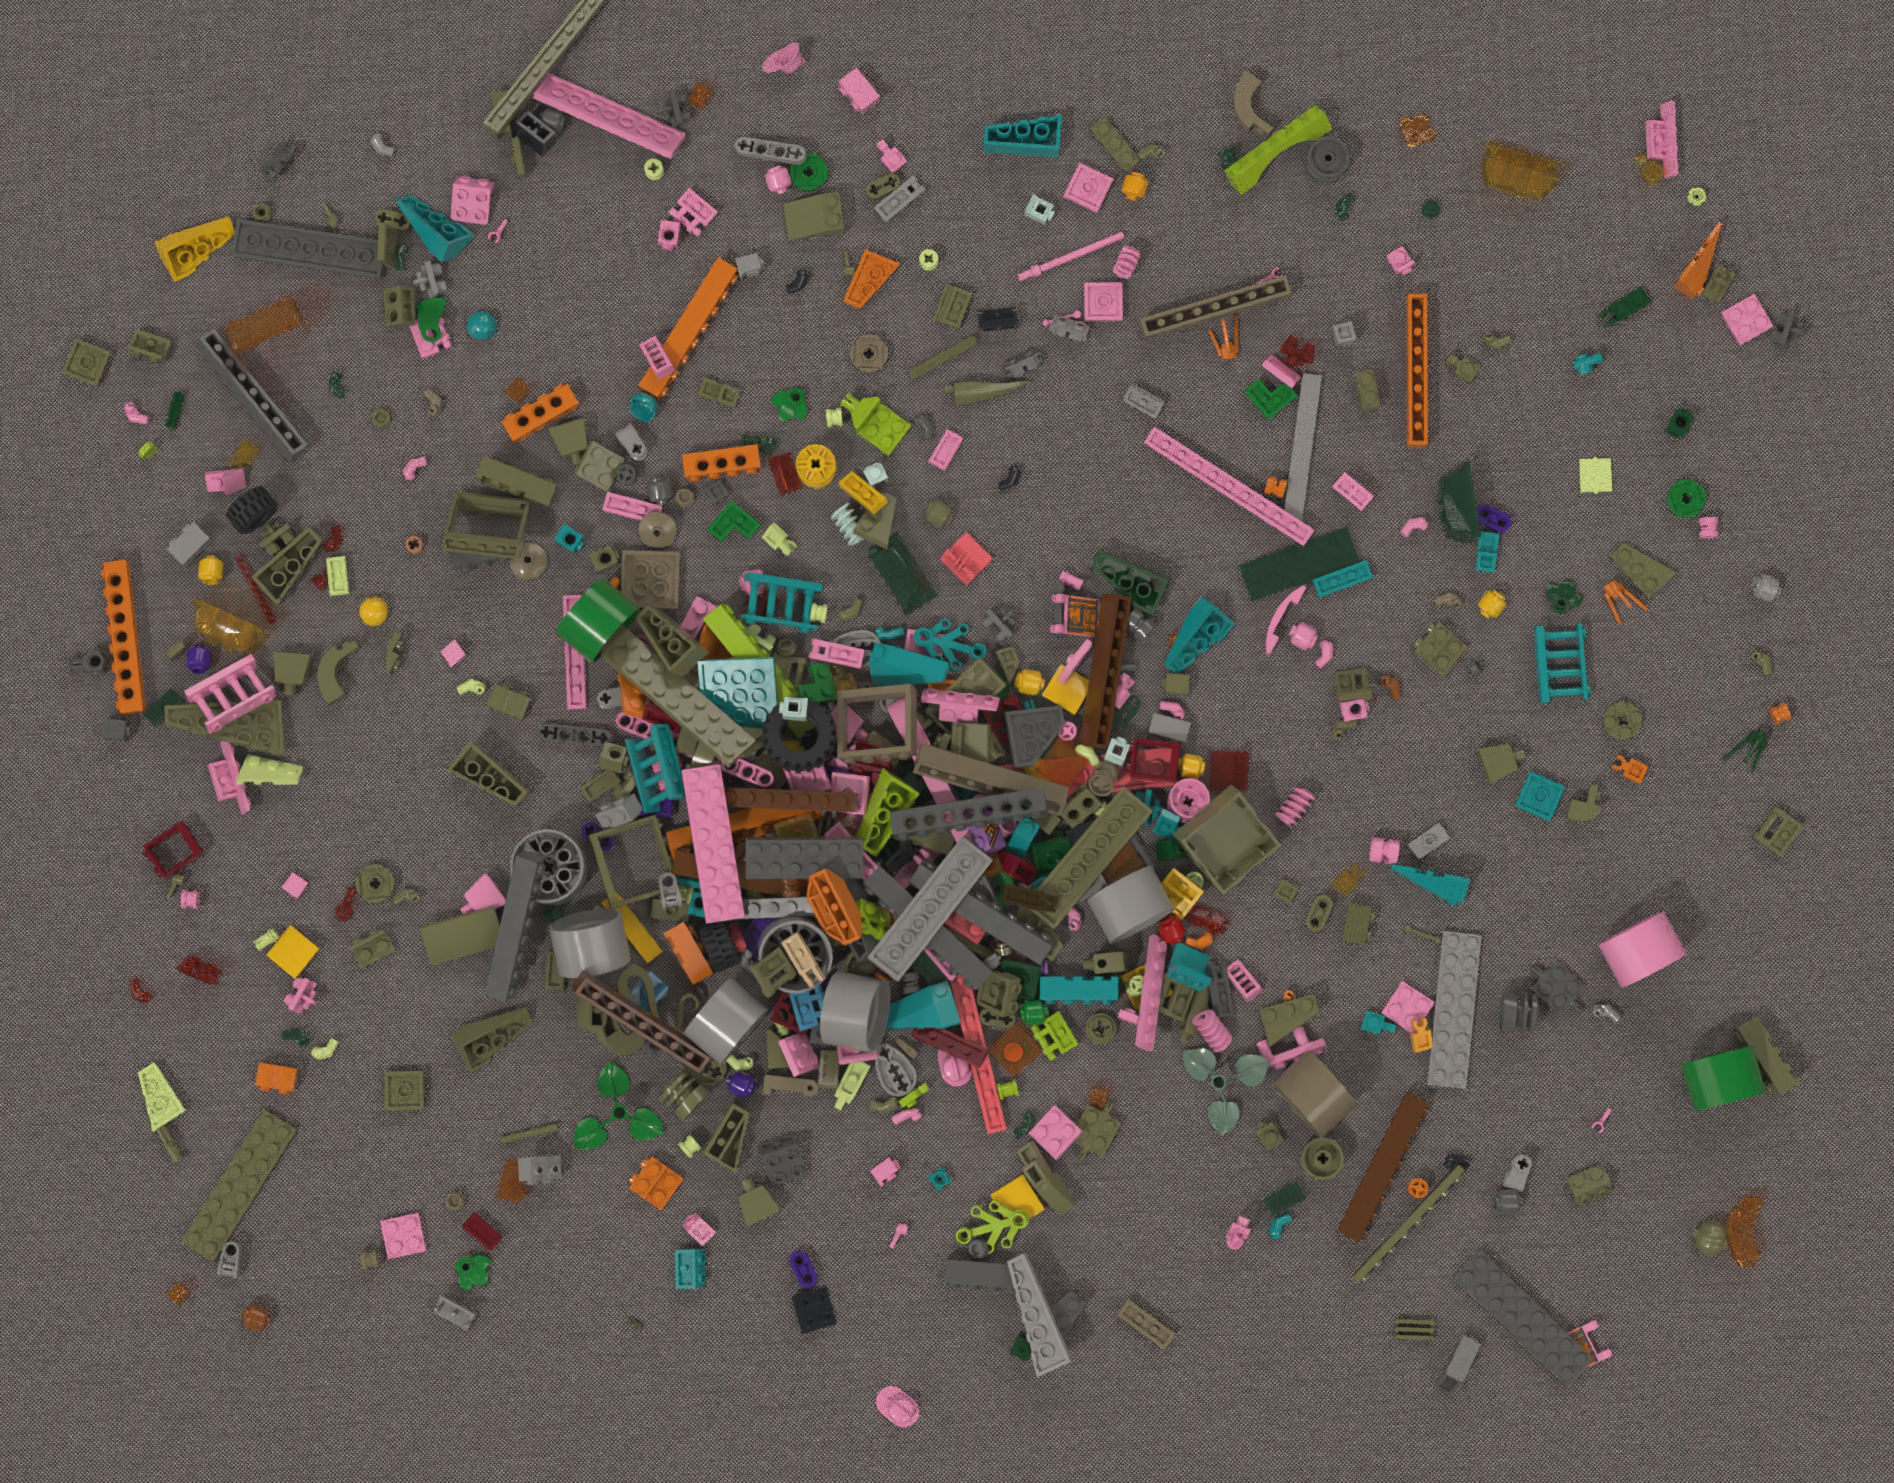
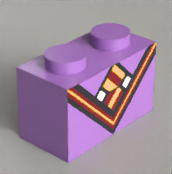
(989, 838)

